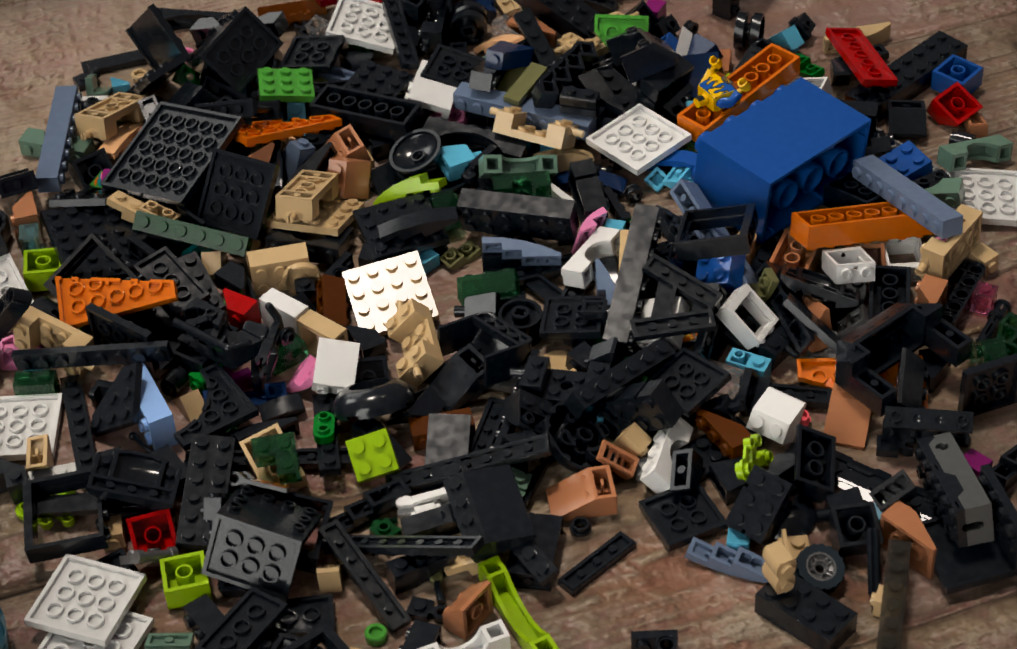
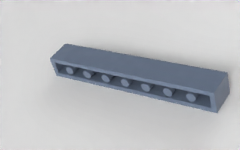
(480, 103)
(58, 139)
(908, 196)
(690, 197)

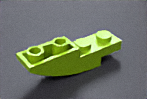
(411, 186)

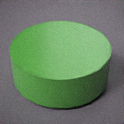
(376, 634)

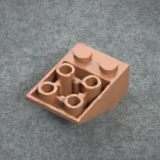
(349, 144)
(584, 494)

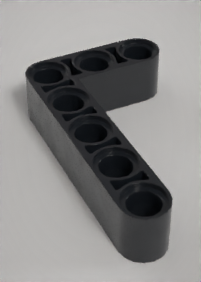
(959, 302)
(12, 307)

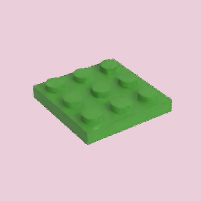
(285, 84)

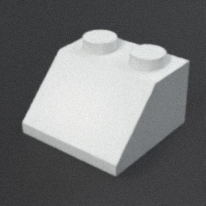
(776, 416)

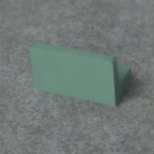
(92, 86)

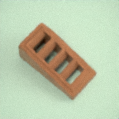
(726, 61)
(976, 125)
(631, 460)

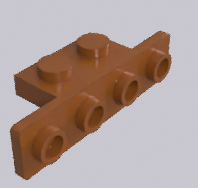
(295, 10)

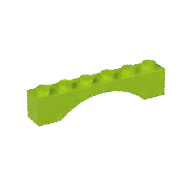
(512, 608)

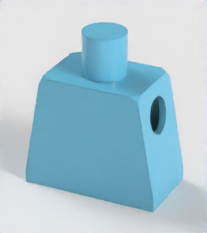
(455, 160)

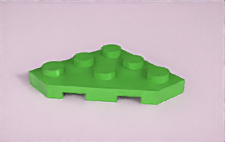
(610, 25)

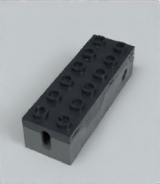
(954, 490)

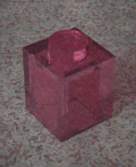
(984, 298)

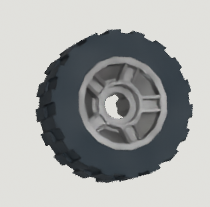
(820, 558)

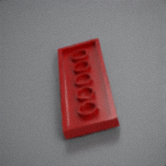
(861, 57)

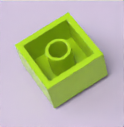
(39, 267)
(372, 456)
(183, 579)

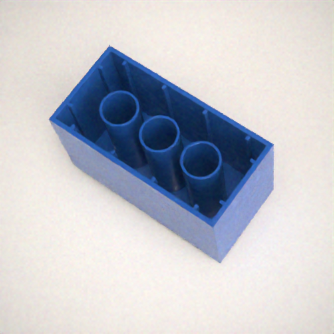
(780, 154)

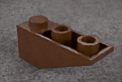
(723, 433)

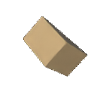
(190, 405)
(38, 453)
(329, 578)

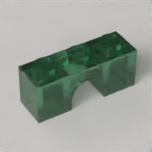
(534, 183)

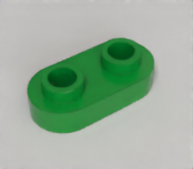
(324, 428)

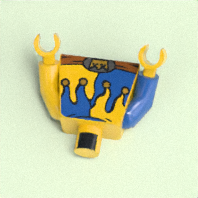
(717, 90)

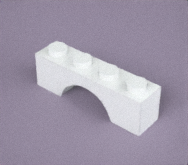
(601, 244)
(658, 466)
(489, 636)

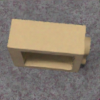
(314, 323)

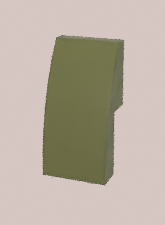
(462, 256)
(766, 285)

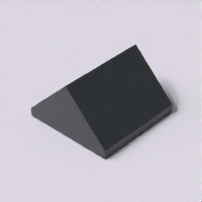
(383, 178)

